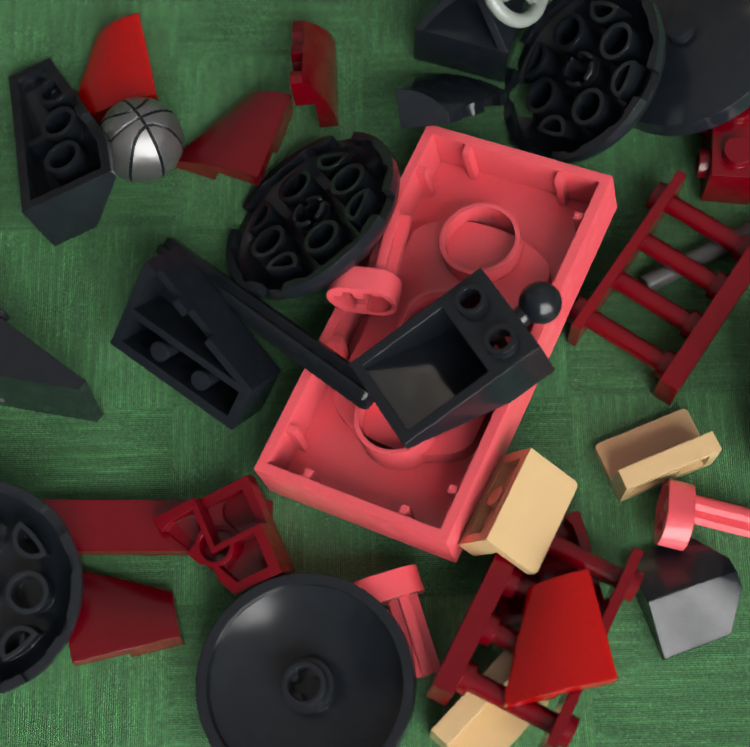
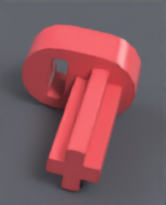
(375, 287)
(681, 508)
(400, 591)

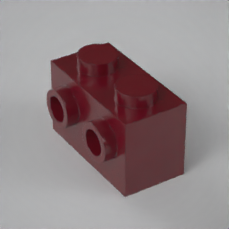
(725, 162)

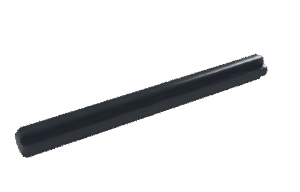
(281, 331)

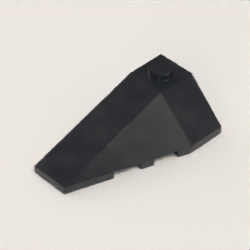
(60, 154)

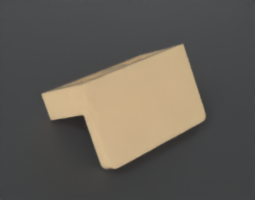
(655, 452)
(520, 510)
(477, 722)

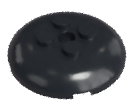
(589, 76)
(314, 217)
(37, 586)

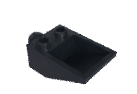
(444, 359)
(38, 381)

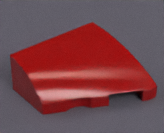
(117, 67)
(559, 642)

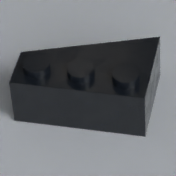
(194, 340)

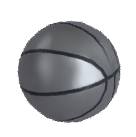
(143, 139)

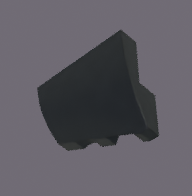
(444, 99)

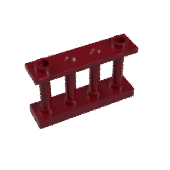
(695, 327)
(484, 626)

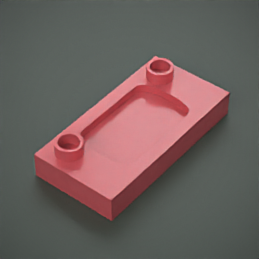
(469, 211)

